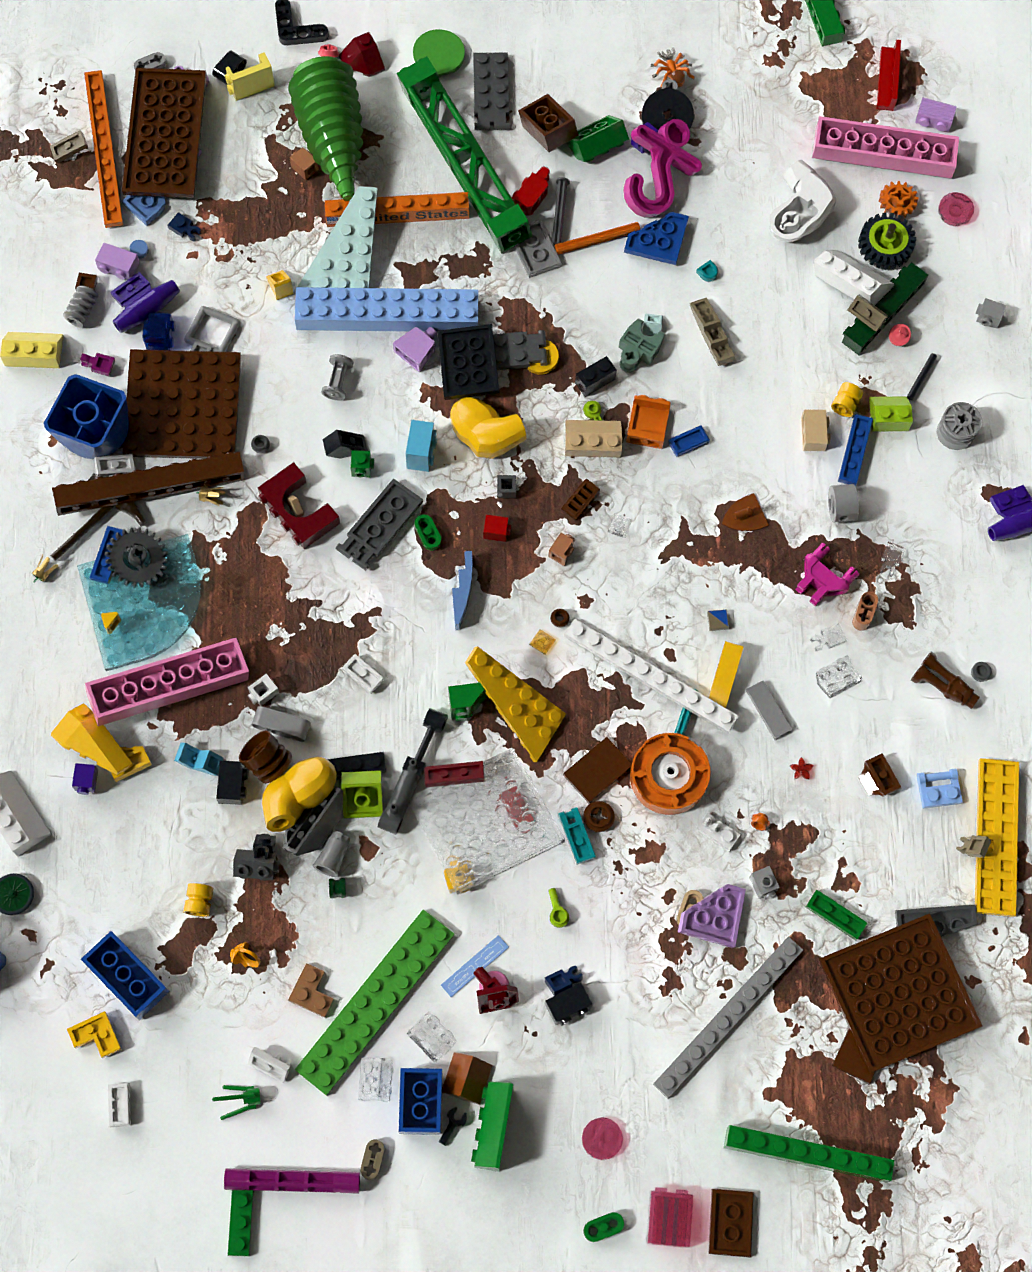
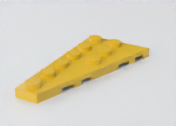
(522, 707)

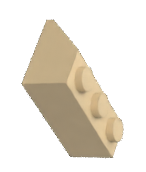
(593, 438)

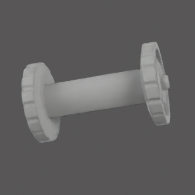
(334, 390)

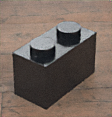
(595, 376)
(231, 782)
(568, 1004)

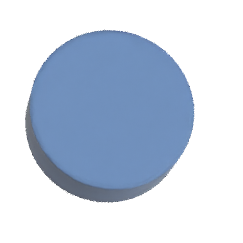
(140, 248)

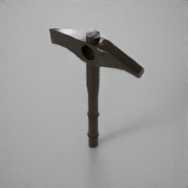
(129, 508)

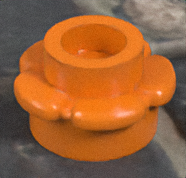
(760, 821)

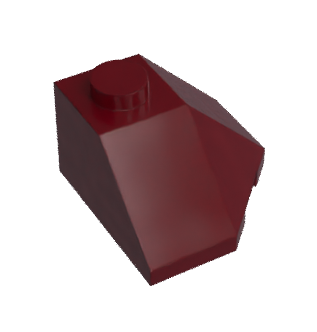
(363, 55)

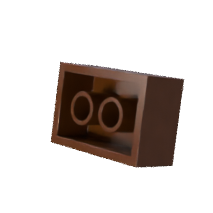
(548, 122)

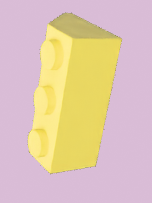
(32, 350)

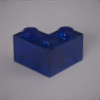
(158, 331)

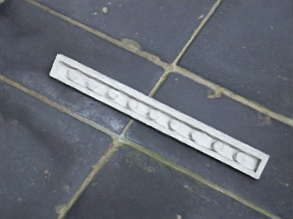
(651, 676)

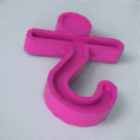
(665, 151)

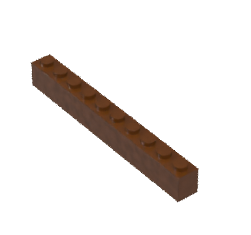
(148, 483)

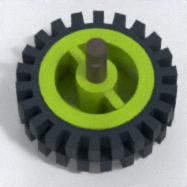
(887, 241)

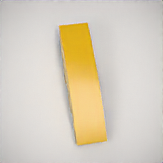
(725, 673)

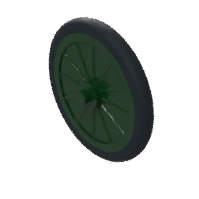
(15, 894)

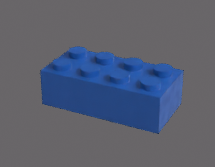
(125, 975)

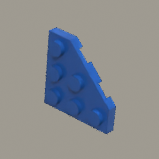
(659, 239)

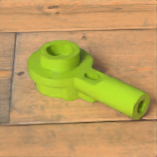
(592, 410)
(558, 917)

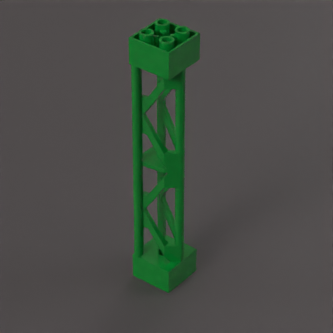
(511, 225)

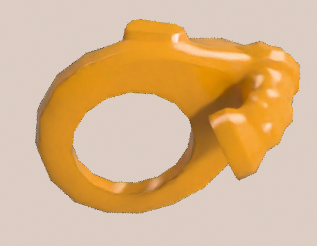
(237, 956)

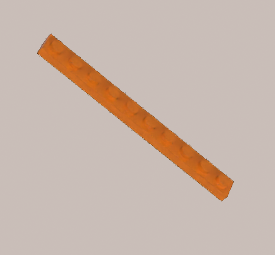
(103, 149)

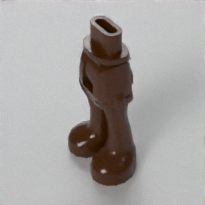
(956, 688)

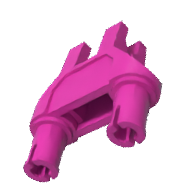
(822, 578)

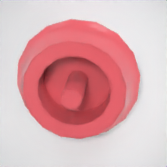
(328, 50)
(899, 334)

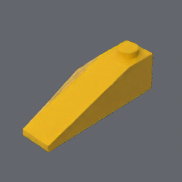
(81, 733)

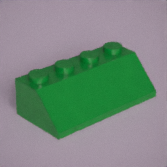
(493, 1126)

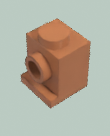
(562, 548)

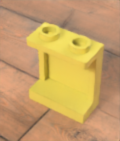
(251, 79)

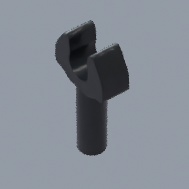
(452, 1125)

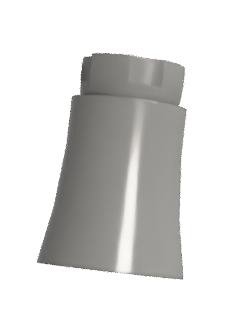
(332, 854)

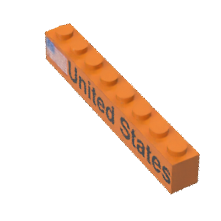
(408, 208)

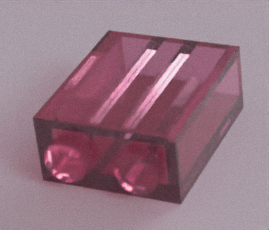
(669, 1218)

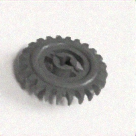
(143, 574)

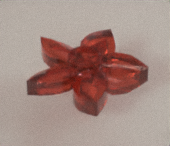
(801, 769)

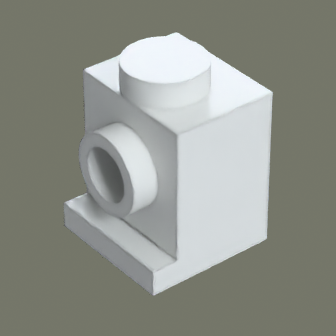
(262, 684)

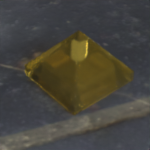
(542, 642)

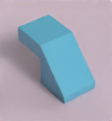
(199, 760)

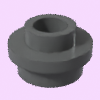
(260, 439)

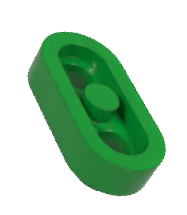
(428, 533)
(603, 1227)

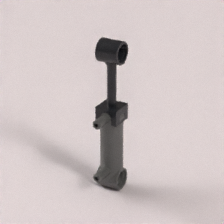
(412, 772)

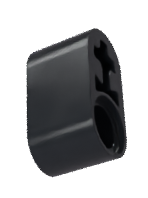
(230, 60)

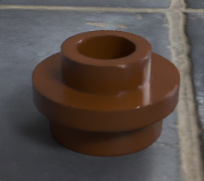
(559, 612)

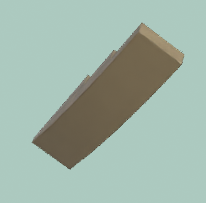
(712, 332)

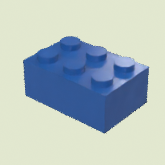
(420, 1101)

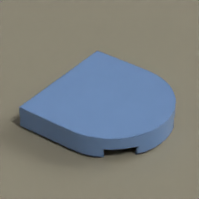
(145, 207)

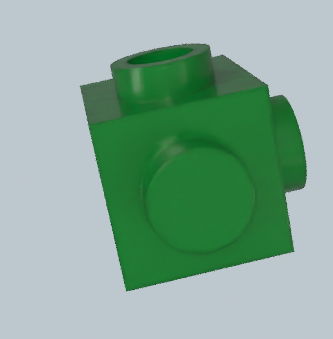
(361, 463)

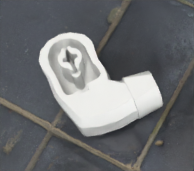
(806, 208)

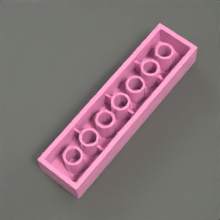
(885, 147)
(166, 681)

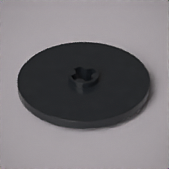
(667, 100)

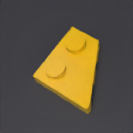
(139, 759)

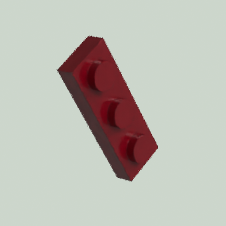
(454, 774)

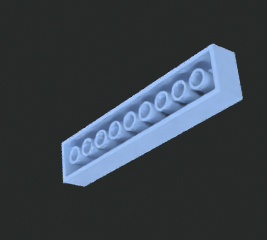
(384, 309)

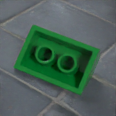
(598, 138)

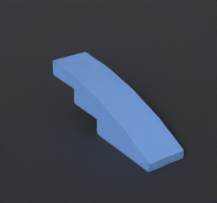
(462, 594)

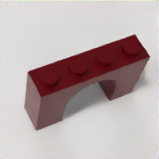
(304, 529)

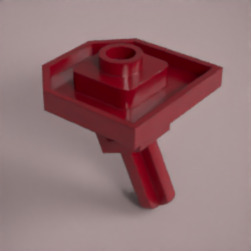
(494, 995)

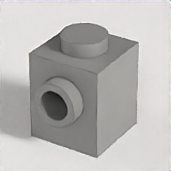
(990, 313)
(764, 883)

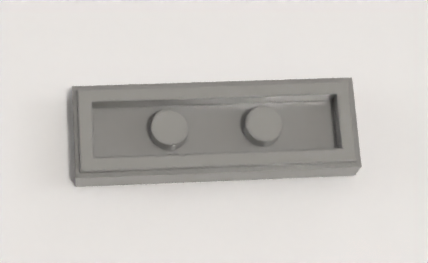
(768, 710)

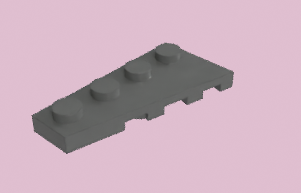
(947, 919)

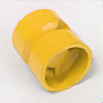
(846, 400)
(198, 900)

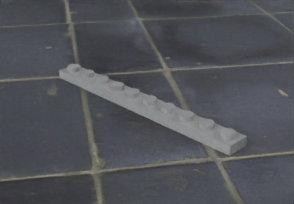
(727, 1017)

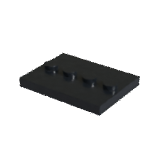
(468, 362)

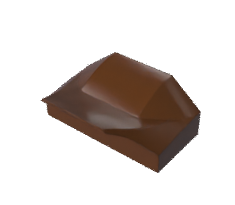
(878, 777)

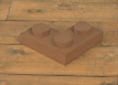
(305, 992)

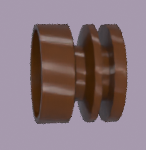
(265, 757)

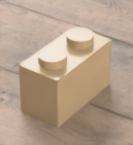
(814, 430)

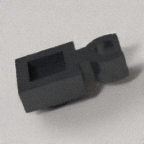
(263, 845)

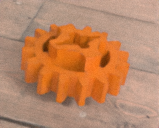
(898, 199)

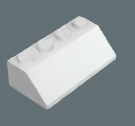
(850, 276)
(18, 818)

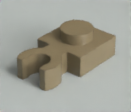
(975, 847)

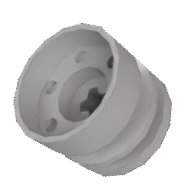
(954, 433)

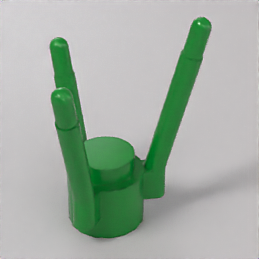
(250, 1096)

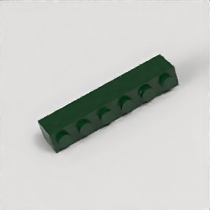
(905, 287)

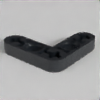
(290, 30)

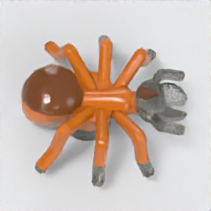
(673, 69)

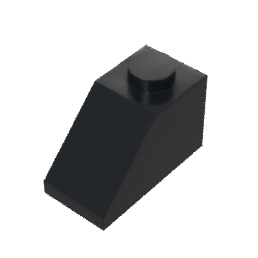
(341, 444)

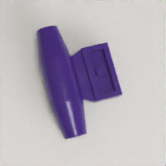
(140, 299)
(1016, 509)

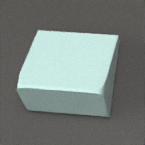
(652, 324)

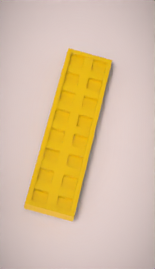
(999, 822)

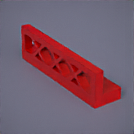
(888, 77)

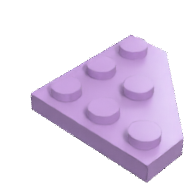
(715, 916)

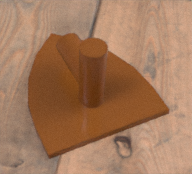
(745, 515)

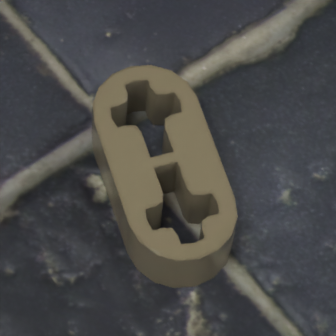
(367, 1158)

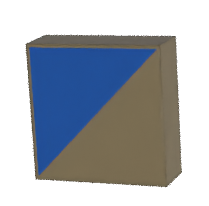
(718, 620)

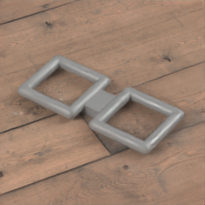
(202, 346)

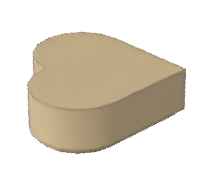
(294, 504)

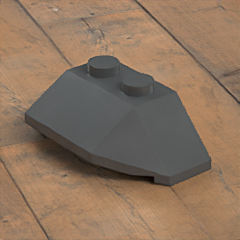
(315, 825)

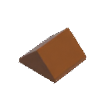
(466, 1078)

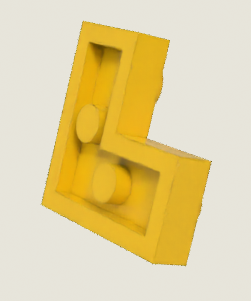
(97, 1029)

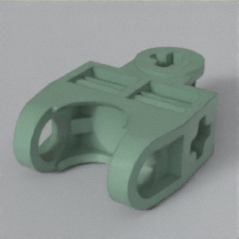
(638, 347)

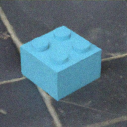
(421, 445)

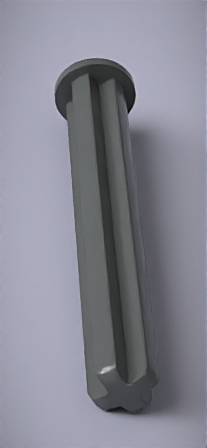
(559, 209)

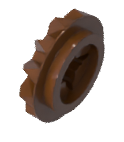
(593, 809)

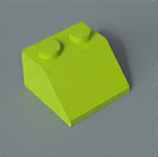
(890, 413)
(362, 794)

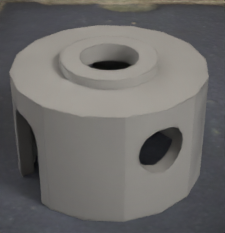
(843, 503)

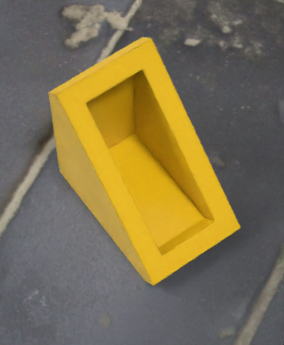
(280, 284)

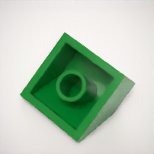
(465, 700)

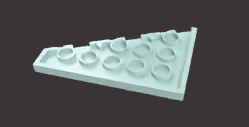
(347, 251)

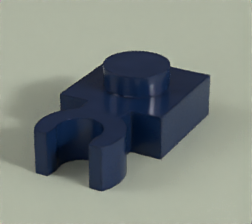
(182, 225)
(562, 981)

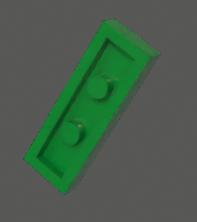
(836, 915)
(240, 1223)

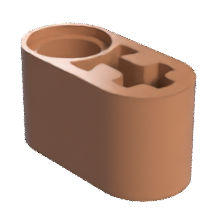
(866, 609)

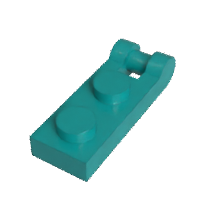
(577, 836)

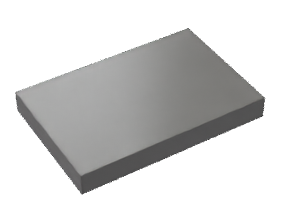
(538, 252)

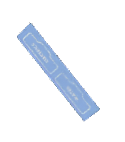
(481, 959)

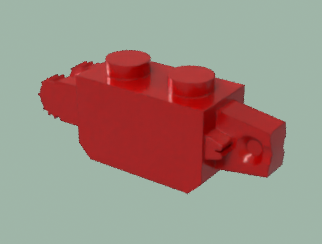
(533, 191)

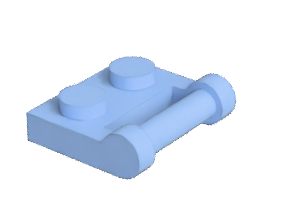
(939, 795)

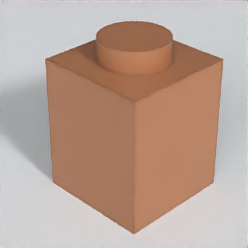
(303, 163)

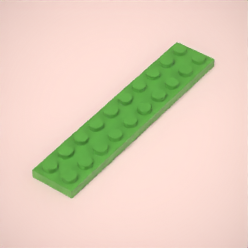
(374, 1002)

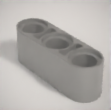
(281, 723)

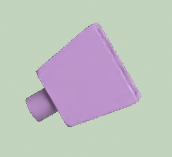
(416, 347)

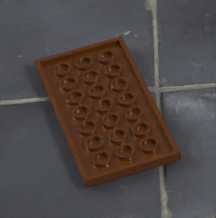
(164, 132)

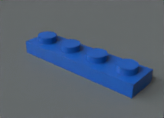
(855, 449)

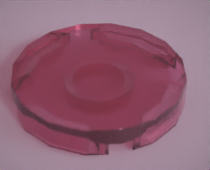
(956, 209)
(602, 1138)

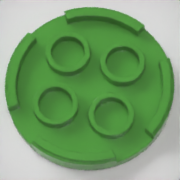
(443, 50)

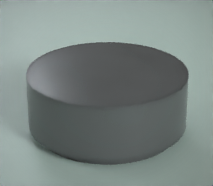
(981, 671)

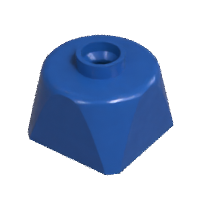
(89, 417)

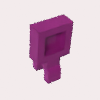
(100, 363)

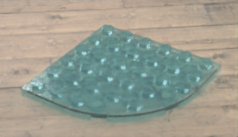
(151, 615)

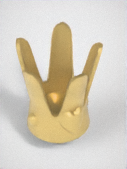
(207, 494)
(39, 571)

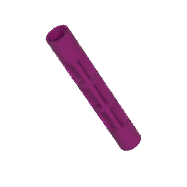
(292, 1180)

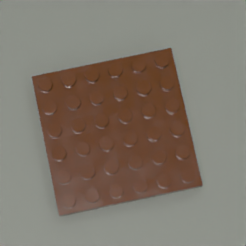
(182, 403)
(900, 993)

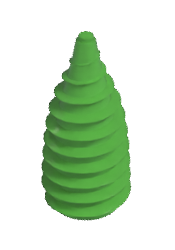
(329, 118)

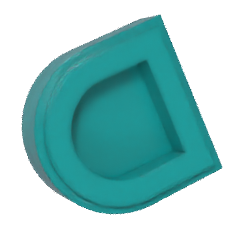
(708, 271)

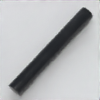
(921, 377)

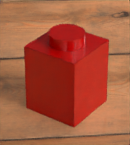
(496, 528)

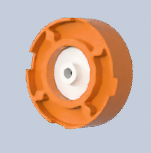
(667, 792)

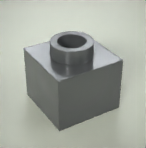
(506, 481)

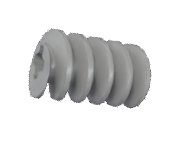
(79, 305)

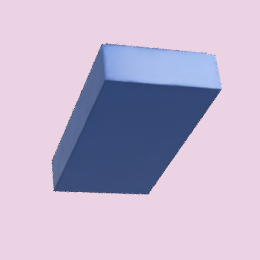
(688, 441)

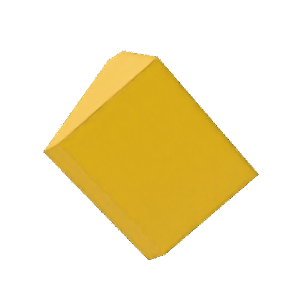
(110, 621)

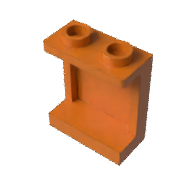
(648, 421)

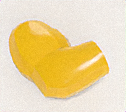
(483, 429)
(297, 789)

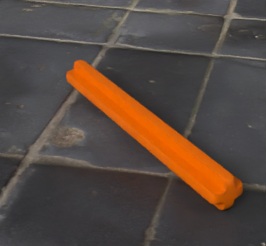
(596, 238)

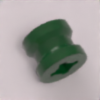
(337, 888)

